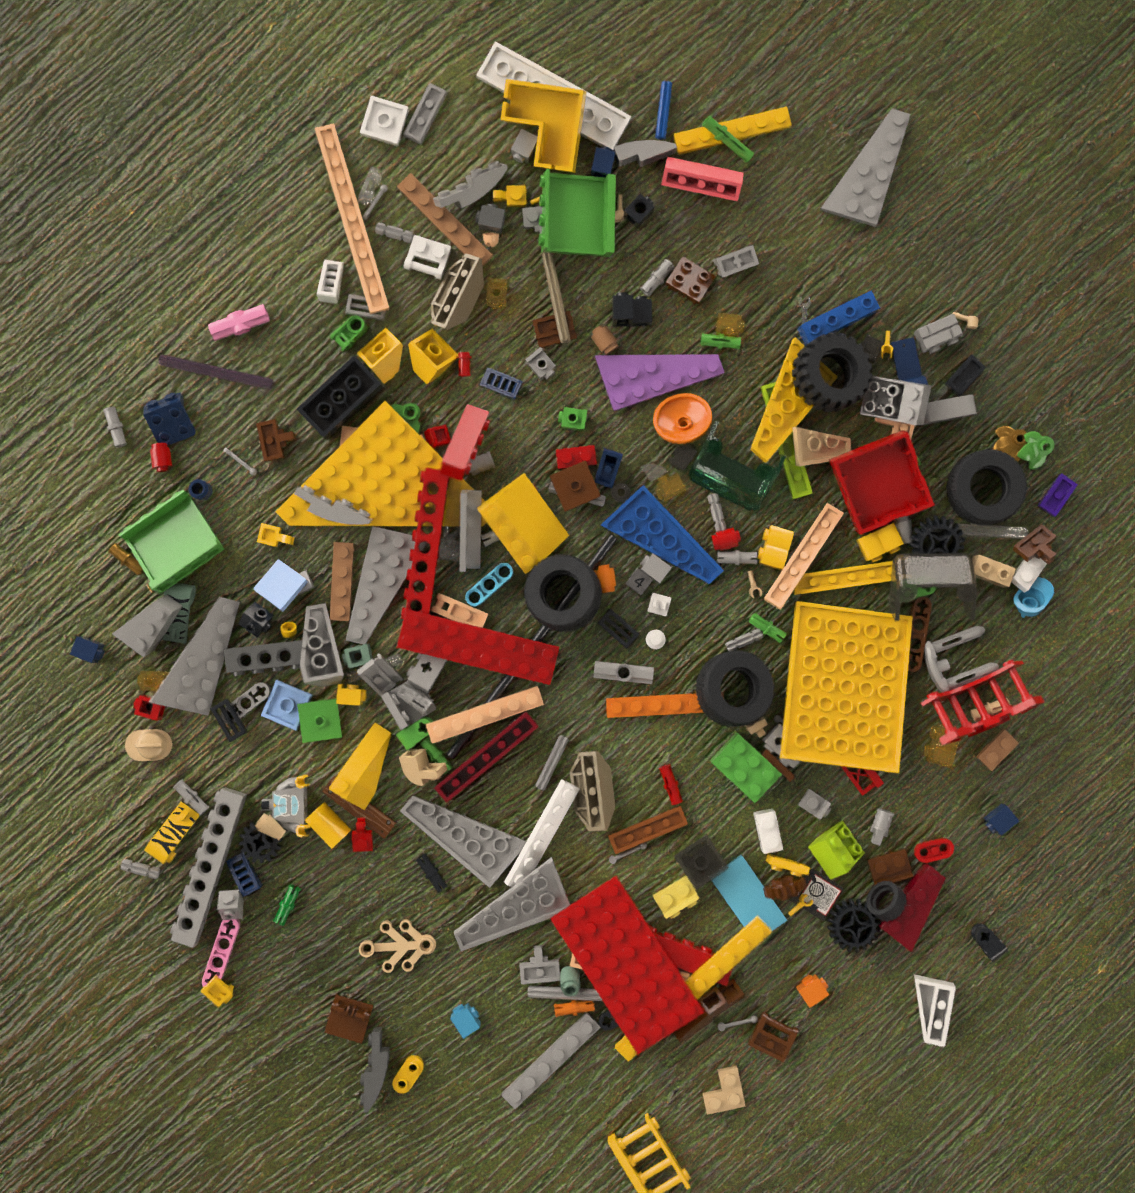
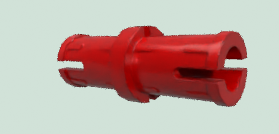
(671, 784)

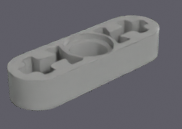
(254, 704)

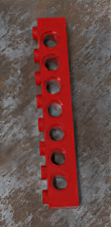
(428, 476)

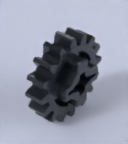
(257, 849)

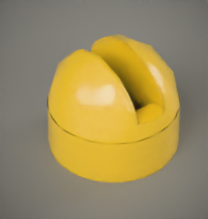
(285, 630)

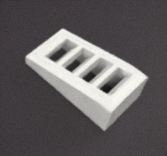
(326, 293)

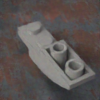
(477, 185)
(339, 512)

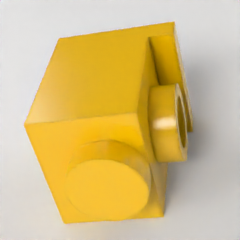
(351, 695)

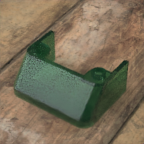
(731, 478)

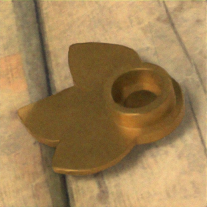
(1008, 441)

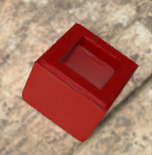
(437, 436)

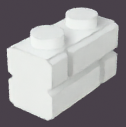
(768, 831)

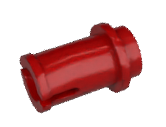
(464, 364)

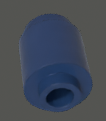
(196, 485)

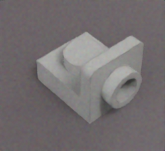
(815, 804)

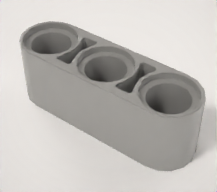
(950, 409)

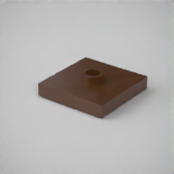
(575, 486)

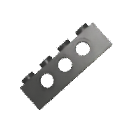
(235, 656)

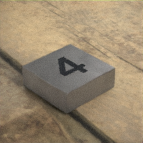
(639, 581)

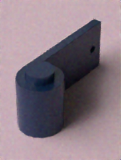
(907, 361)

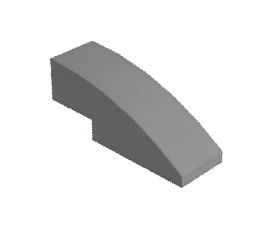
(643, 151)

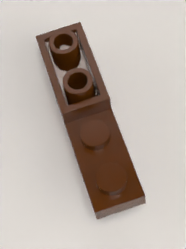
(713, 1003)

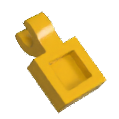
(514, 195)
(272, 536)

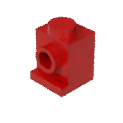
(141, 708)

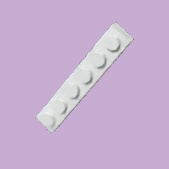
(543, 832)

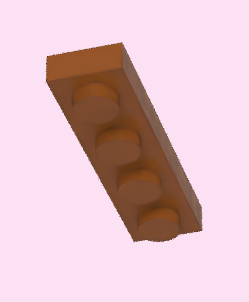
(647, 829)

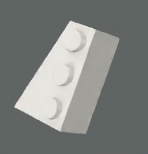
(935, 1007)

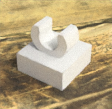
(659, 604)

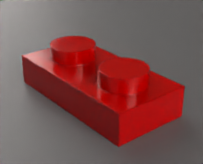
(571, 456)

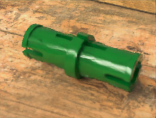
(286, 905)

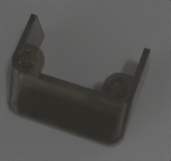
(932, 570)

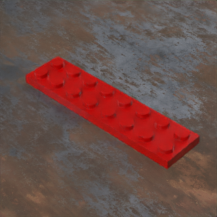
(477, 647)

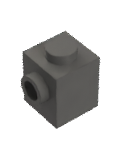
(491, 218)

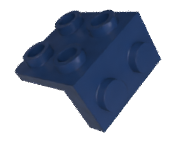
(169, 419)

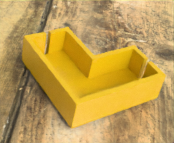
(557, 114)

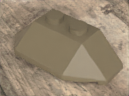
(458, 292)
(595, 799)

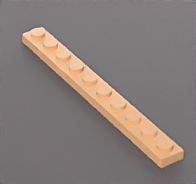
(352, 219)

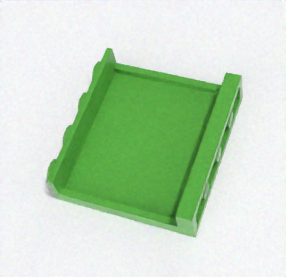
(577, 214)
(172, 541)

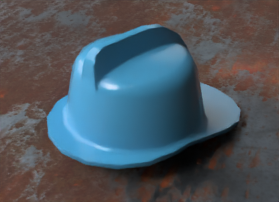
(1035, 599)

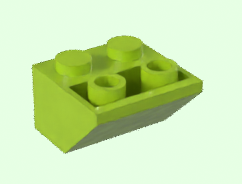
(836, 850)

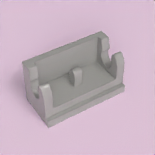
(736, 261)

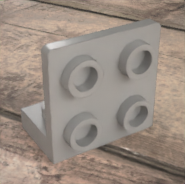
(400, 710)

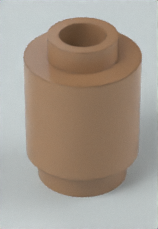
(604, 339)

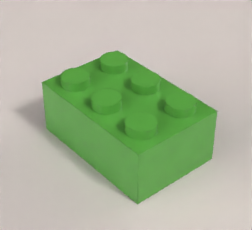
(745, 767)

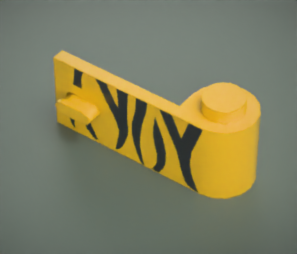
(171, 833)

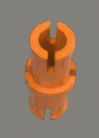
(573, 1007)

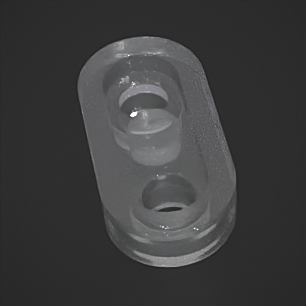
(367, 192)

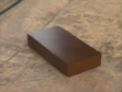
(777, 764)

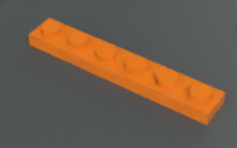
(653, 705)

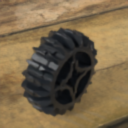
(951, 529)
(845, 925)

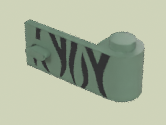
(184, 595)

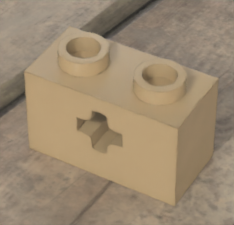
(993, 571)

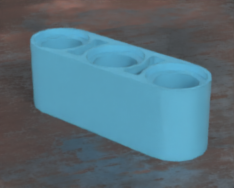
(499, 582)

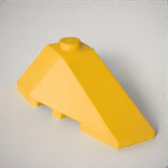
(361, 773)

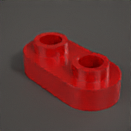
(933, 850)

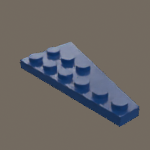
(653, 528)

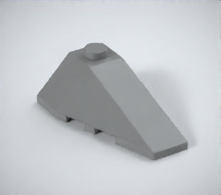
(319, 653)

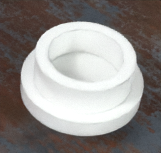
(655, 639)

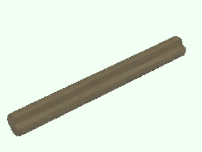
(556, 298)

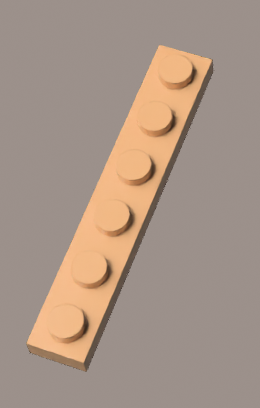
(803, 556)
(484, 714)

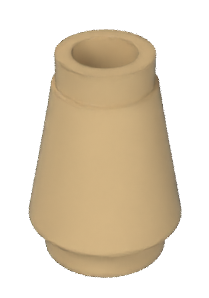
(270, 826)

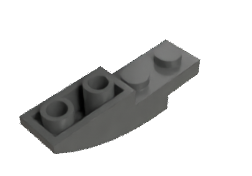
(374, 1076)

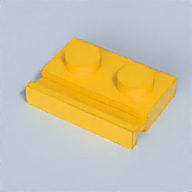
(779, 863)

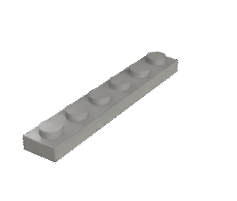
(550, 1060)

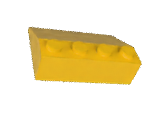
(523, 523)

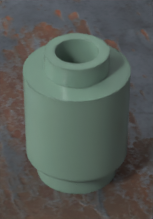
(570, 980)

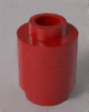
(161, 457)
(726, 539)

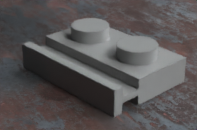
(379, 675)

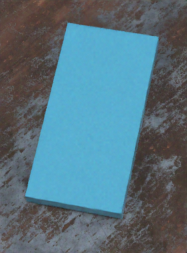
(746, 895)

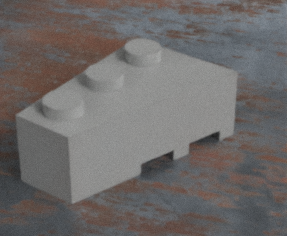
(149, 626)

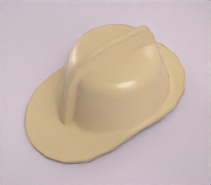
(148, 745)

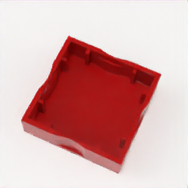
(881, 482)

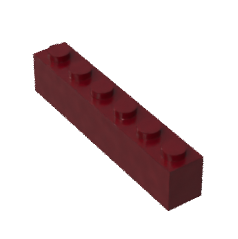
(486, 756)

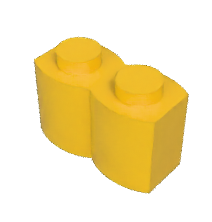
(880, 542)
(775, 547)

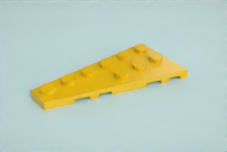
(784, 407)

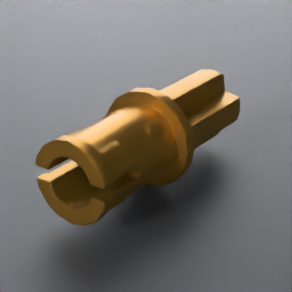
(126, 559)

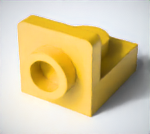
(218, 991)

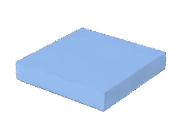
(280, 585)
(283, 706)

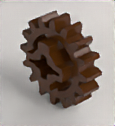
(785, 887)

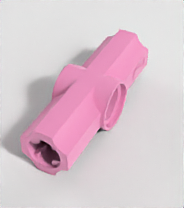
(239, 322)

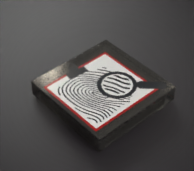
(822, 892)

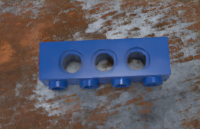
(839, 317)

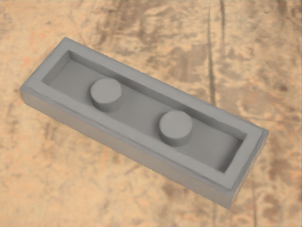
(425, 113)

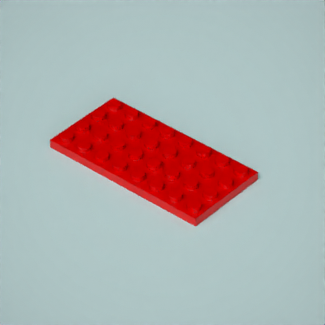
(627, 964)

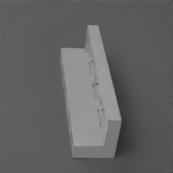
(470, 530)

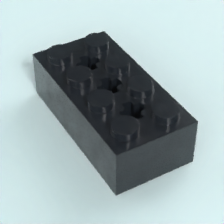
(340, 384)

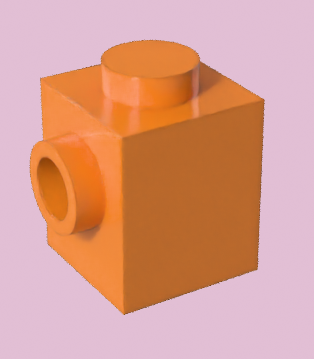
(813, 989)

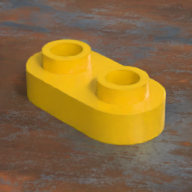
(407, 1074)

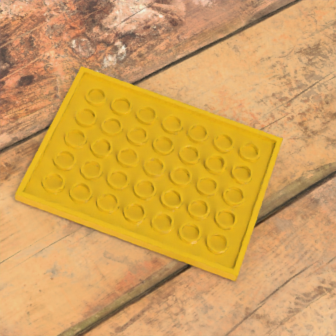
(846, 687)

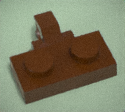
(273, 440)
(1037, 545)

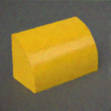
(328, 825)

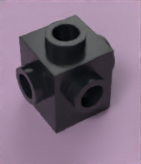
(256, 620)

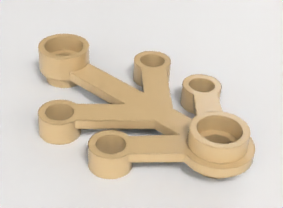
(401, 945)

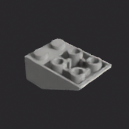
(896, 400)

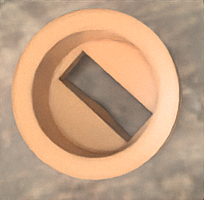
(491, 239)

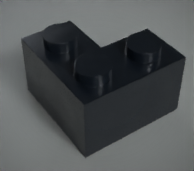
(630, 311)

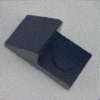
(608, 468)

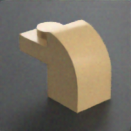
(418, 769)

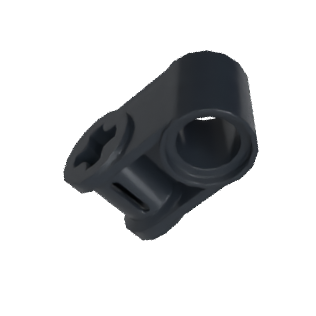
(989, 943)

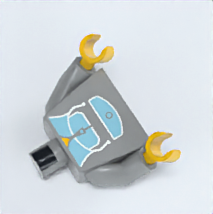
(289, 805)

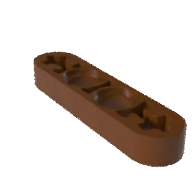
(919, 634)

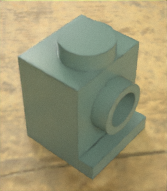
(349, 656)

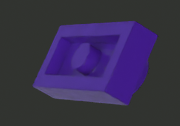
(1057, 495)

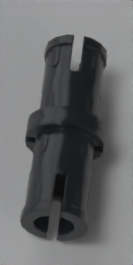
(431, 873)

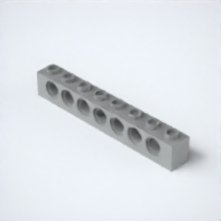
(191, 935)

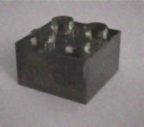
(701, 862)

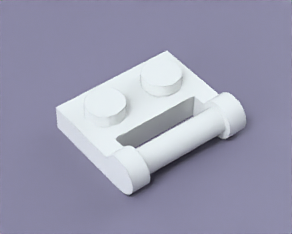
(429, 251)

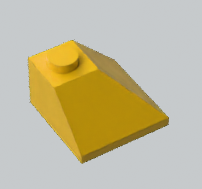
(383, 355)
(430, 356)

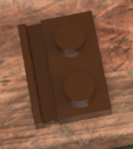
(547, 331)
(890, 867)

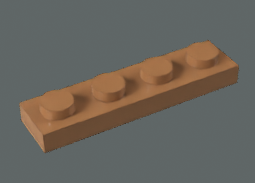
(342, 581)

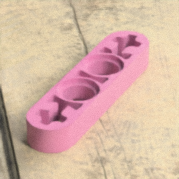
(217, 951)

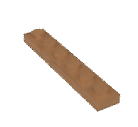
(442, 219)

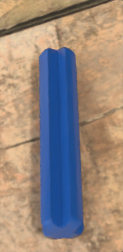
(663, 111)

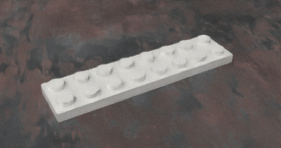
(600, 122)

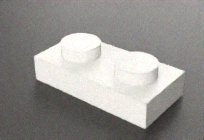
(1028, 573)

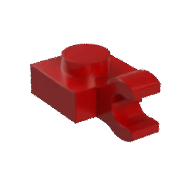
(361, 838)

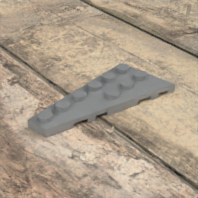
(866, 182)
(380, 580)
(197, 669)
(474, 844)
(525, 904)

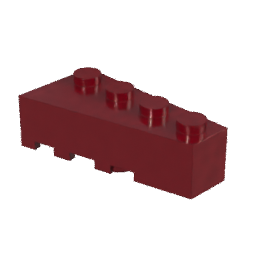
(920, 898)

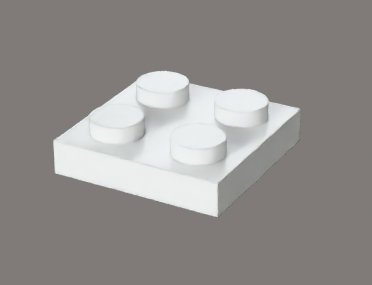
(384, 120)

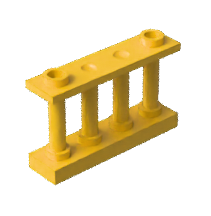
(629, 1162)

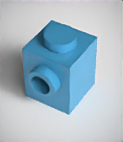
(465, 1019)

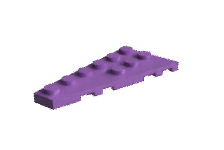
(644, 377)

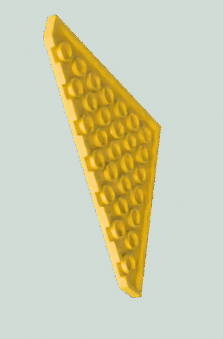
(380, 474)

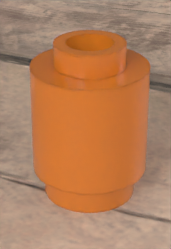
(606, 578)

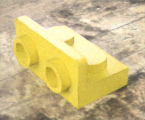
(676, 897)

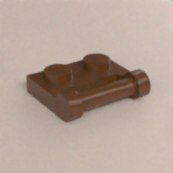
(769, 1042)

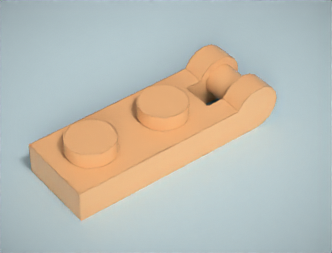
(459, 611)

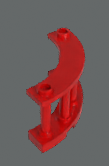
(987, 720)

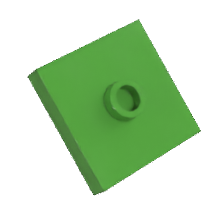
(319, 720)

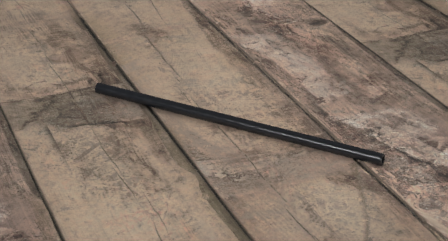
(539, 636)

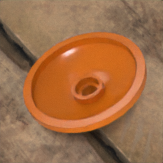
(680, 411)

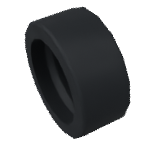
(878, 892)

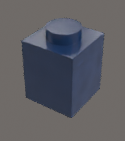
(603, 162)
(87, 649)
(1000, 820)

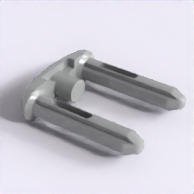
(936, 667)

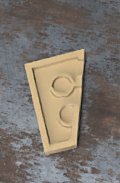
(817, 447)

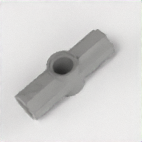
(637, 674)

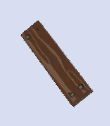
(375, 818)

